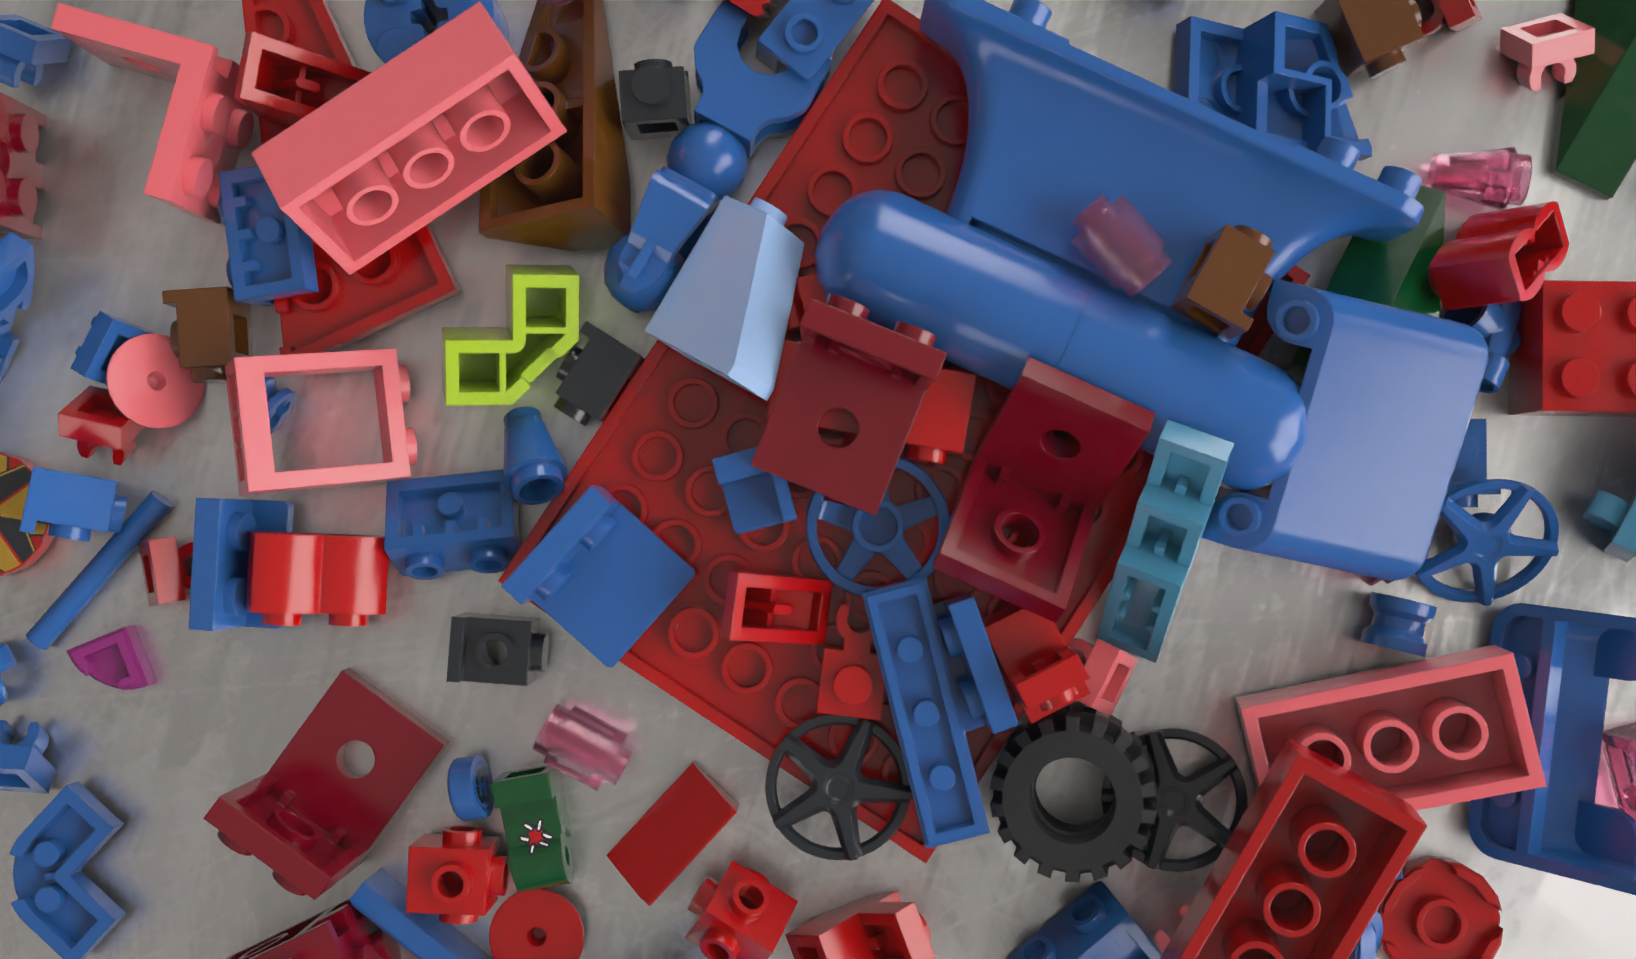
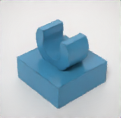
(1618, 517)

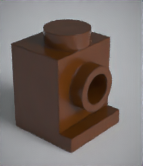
(1226, 280)
(209, 330)

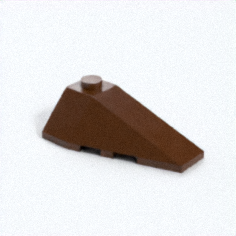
(579, 184)

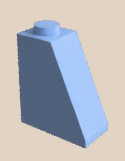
(734, 295)

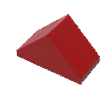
(288, 81)
(776, 608)

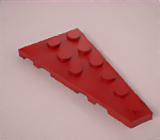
(387, 288)

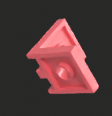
(203, 119)

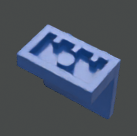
(601, 575)

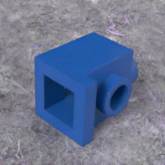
(72, 504)

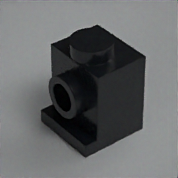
(655, 99)
(595, 376)
(469, 649)

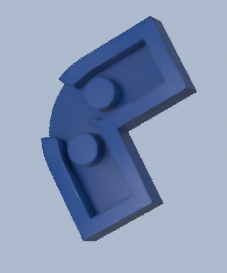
(48, 879)

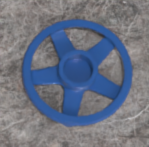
(877, 533)
(1487, 538)

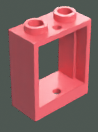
(252, 427)

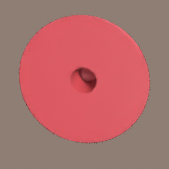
(149, 383)

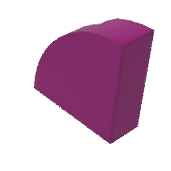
(115, 660)

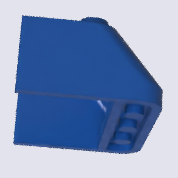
(1565, 678)

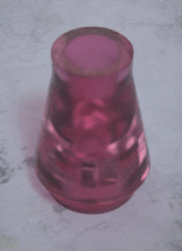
(1483, 176)

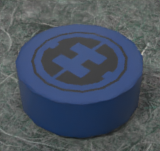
(470, 787)

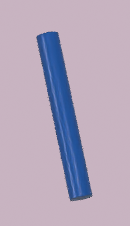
(99, 570)

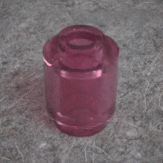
(1120, 244)
(583, 746)

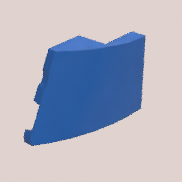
(1268, 76)

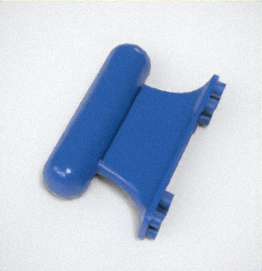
(1040, 148)

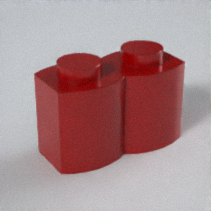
(1499, 256)
(315, 575)

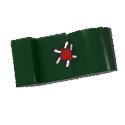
(535, 826)

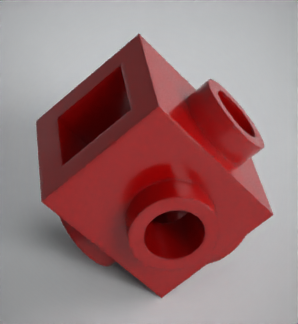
(456, 874)
(738, 915)

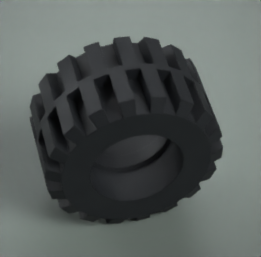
(1063, 845)

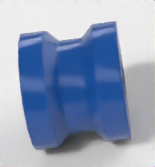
(1398, 624)

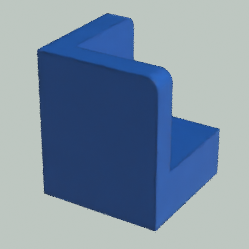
(753, 495)

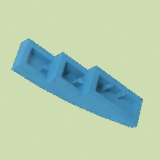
(1163, 539)

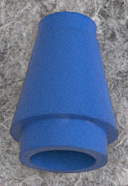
(531, 459)

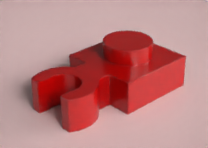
(851, 675)

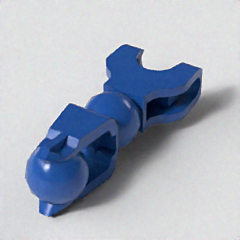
(706, 158)

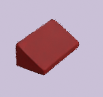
(672, 833)

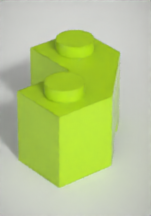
(502, 362)

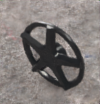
(837, 788)
(1180, 800)

